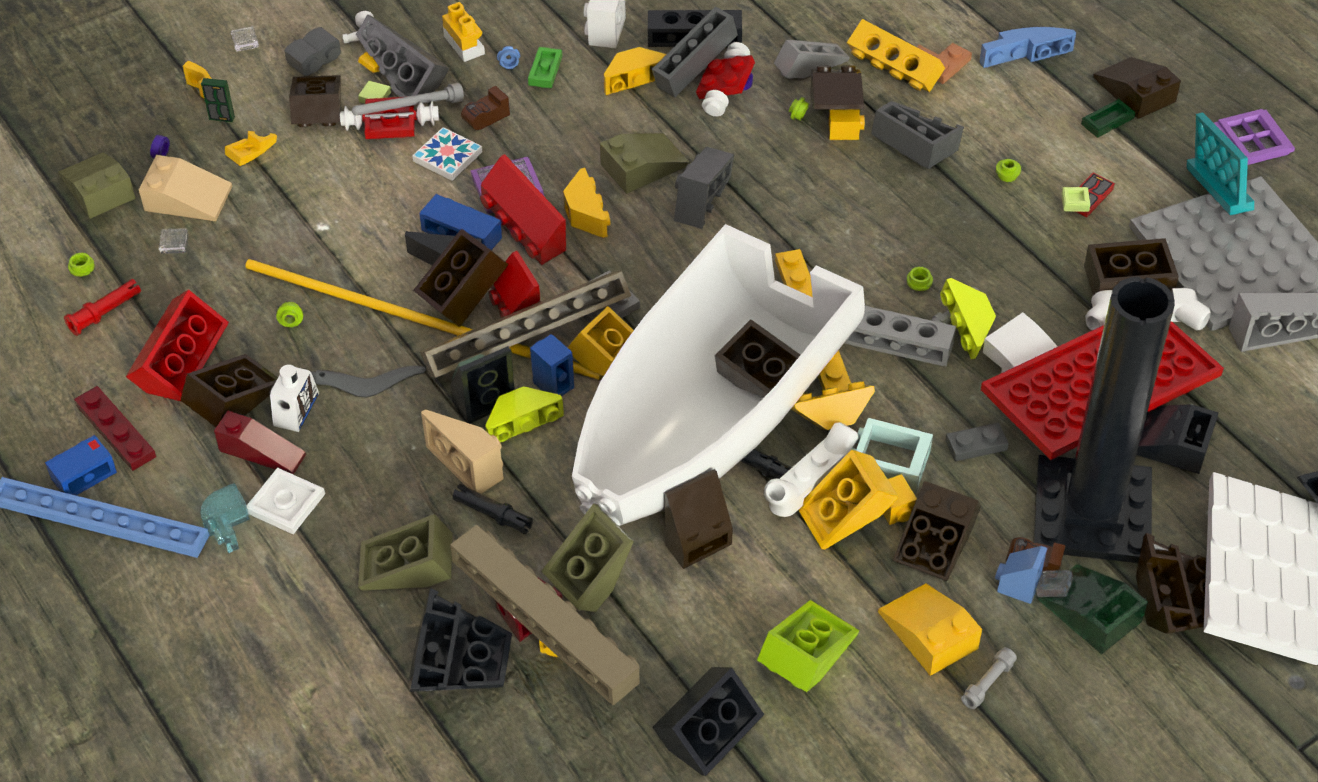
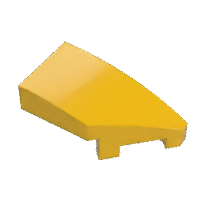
(194, 75)
(249, 149)

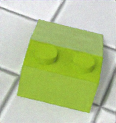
(806, 645)

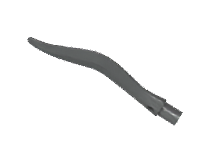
(365, 386)

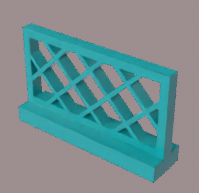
(1220, 167)

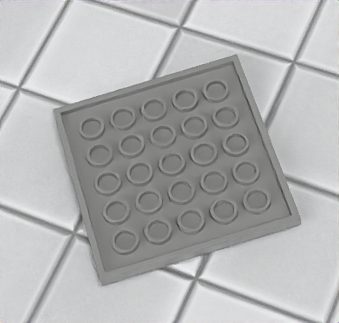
(1237, 252)

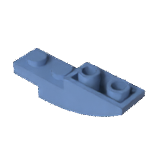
(1031, 42)

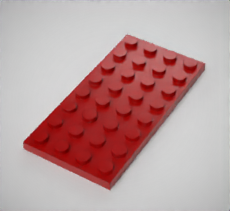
(1052, 390)

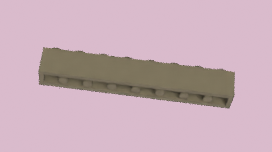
(526, 323)
(546, 614)

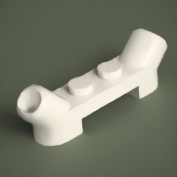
(1186, 309)
(788, 492)

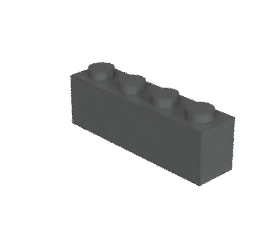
(694, 52)

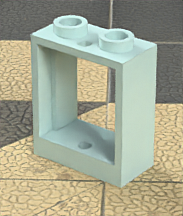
(900, 437)

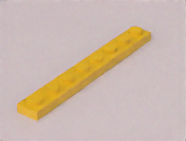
(796, 275)

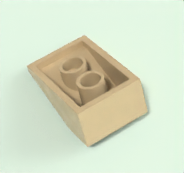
(183, 189)
(464, 450)

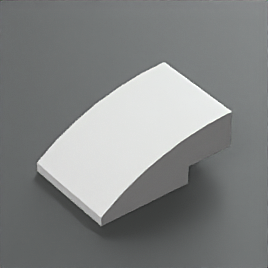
(1017, 343)

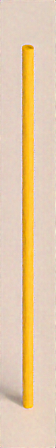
(387, 307)

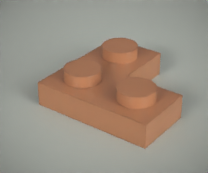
(952, 58)

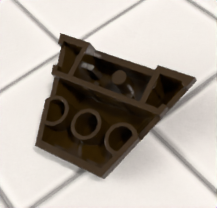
(1172, 586)

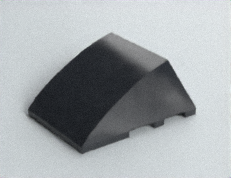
(457, 649)

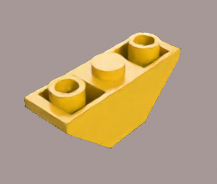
(631, 69)
(585, 206)
(834, 405)

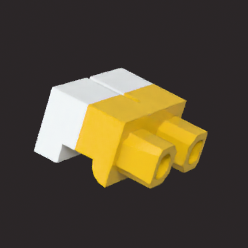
(462, 32)

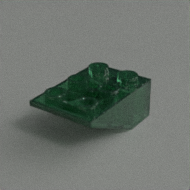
(1098, 607)

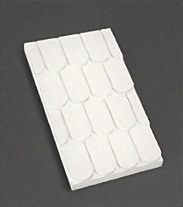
(1262, 568)

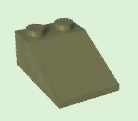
(640, 159)
(98, 184)
(407, 556)
(589, 560)

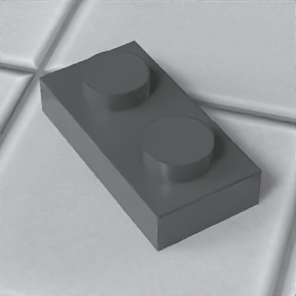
(976, 442)

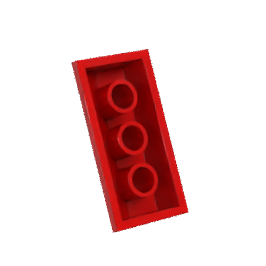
(524, 211)
(177, 346)

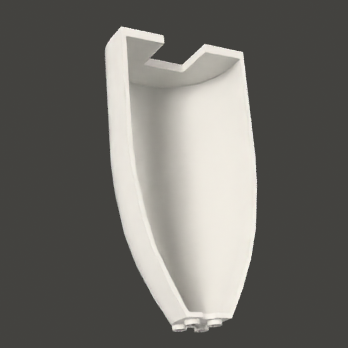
(664, 405)

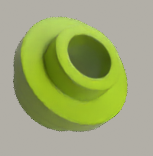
(798, 108)
(1008, 170)
(81, 264)
(919, 279)
(289, 308)

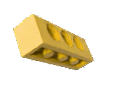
(868, 35)

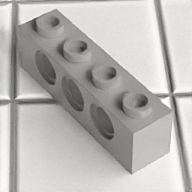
(904, 336)

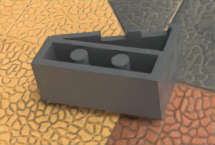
(914, 135)
(700, 184)

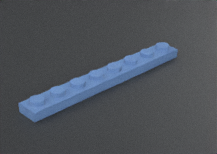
(102, 517)

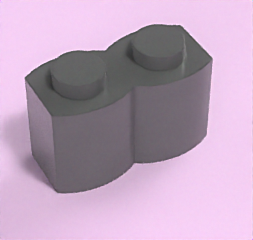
(312, 51)

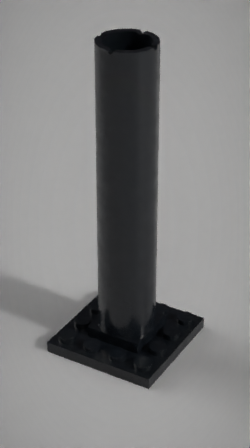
(1099, 498)

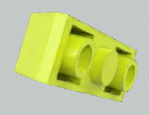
(969, 313)
(523, 411)

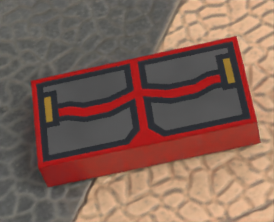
(1098, 190)

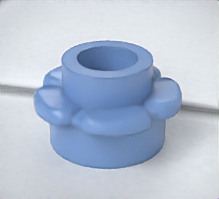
(509, 63)

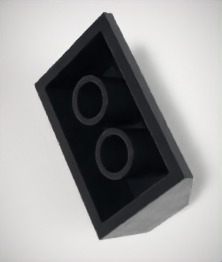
(709, 719)

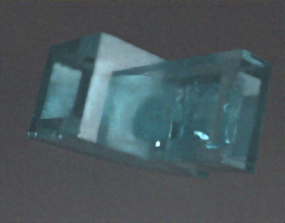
(222, 512)

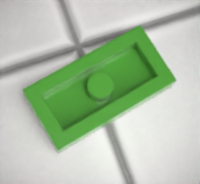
(545, 67)

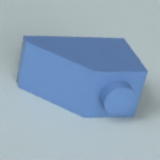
(1021, 573)

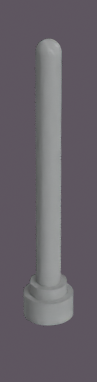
(451, 93)

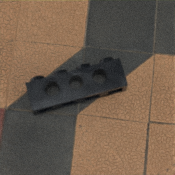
(669, 27)

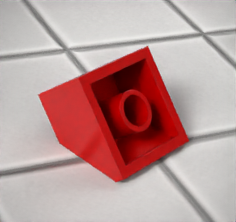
(515, 287)

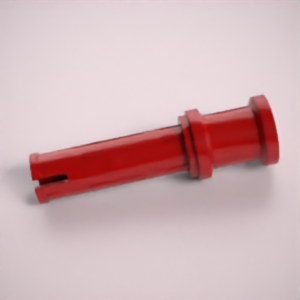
(92, 312)

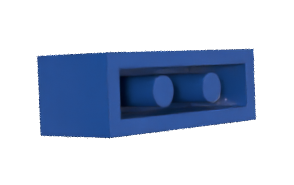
(448, 217)

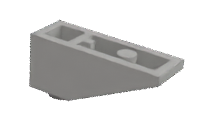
(799, 57)

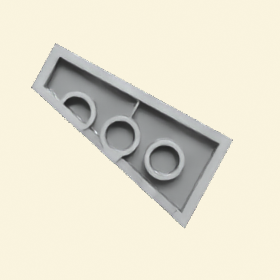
(1274, 319)

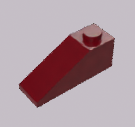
(256, 443)

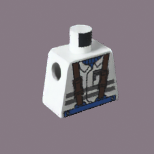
(295, 390)

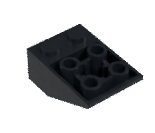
(1178, 435)

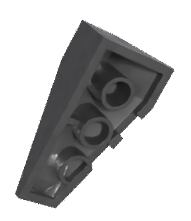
(400, 60)

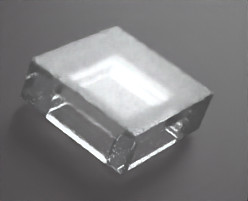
(244, 38)
(173, 241)
(1054, 583)

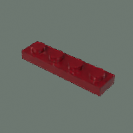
(115, 428)

